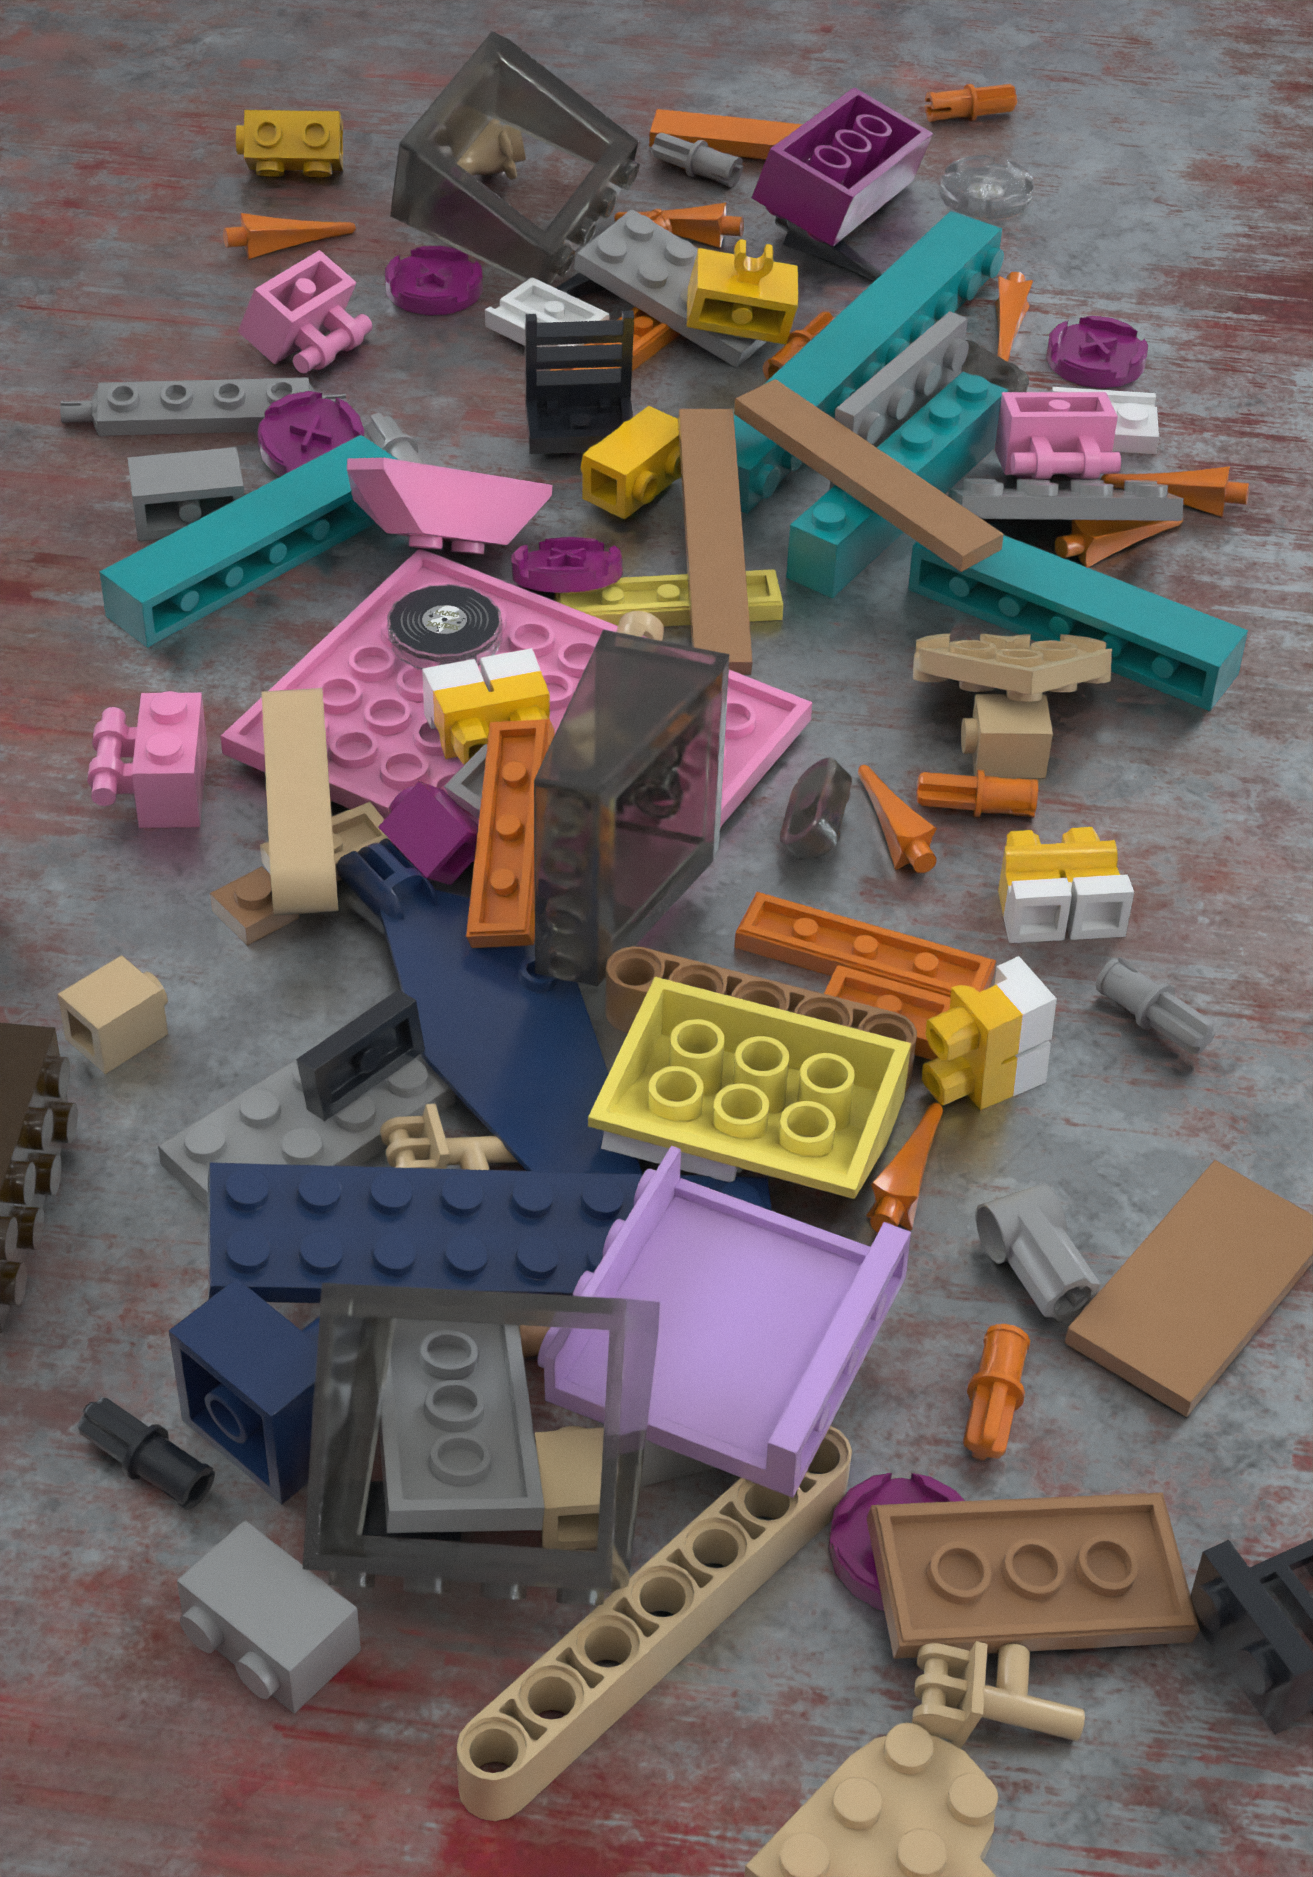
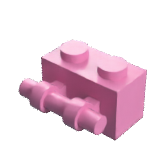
(301, 307)
(1057, 435)
(166, 755)

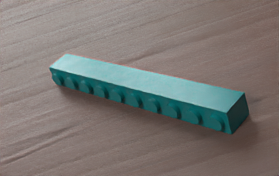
(870, 332)

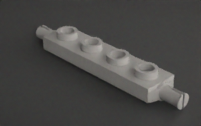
(182, 405)

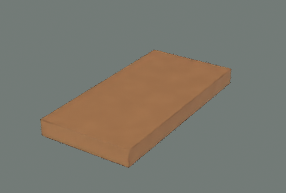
(1197, 1288)
(1031, 1573)

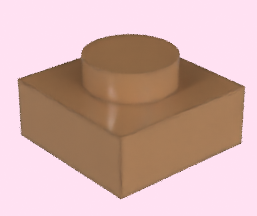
(248, 906)

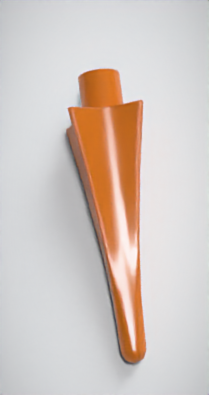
(702, 223)
(268, 234)
(1011, 310)
(1200, 489)
(1101, 538)
(904, 829)
(900, 1182)

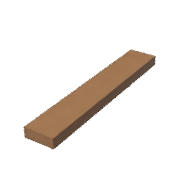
(869, 475)
(714, 535)

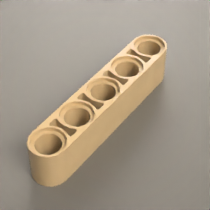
(298, 802)

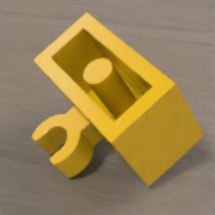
(742, 294)

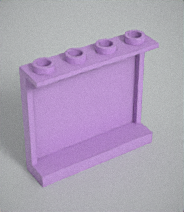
(753, 1325)

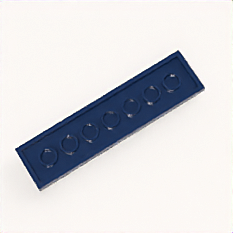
(417, 1227)

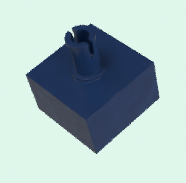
(249, 1386)

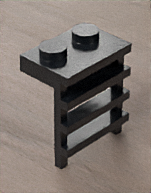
(576, 407)
(1254, 1633)

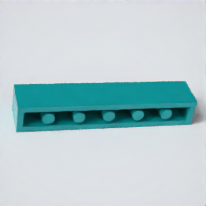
(938, 443)
(237, 547)
(1051, 596)

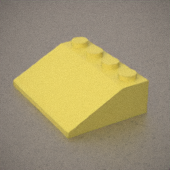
(755, 1087)

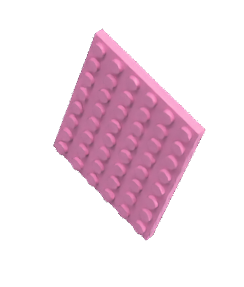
(376, 701)

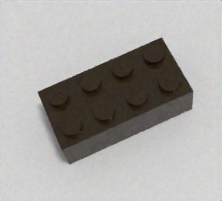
(32, 1133)

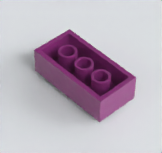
(841, 166)

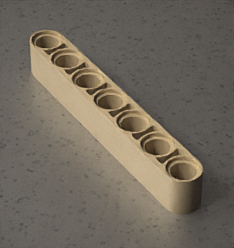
(642, 1643)

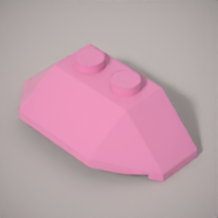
(444, 503)

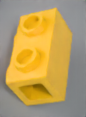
(291, 141)
(632, 463)

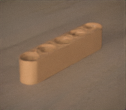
(634, 968)

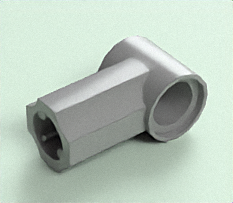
(1033, 1237)

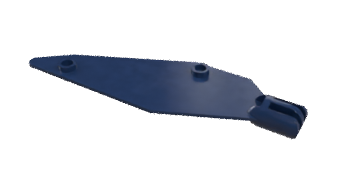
(490, 1025)

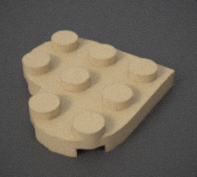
(1013, 663)
(890, 1811)

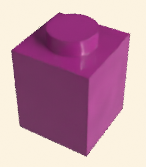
(431, 832)

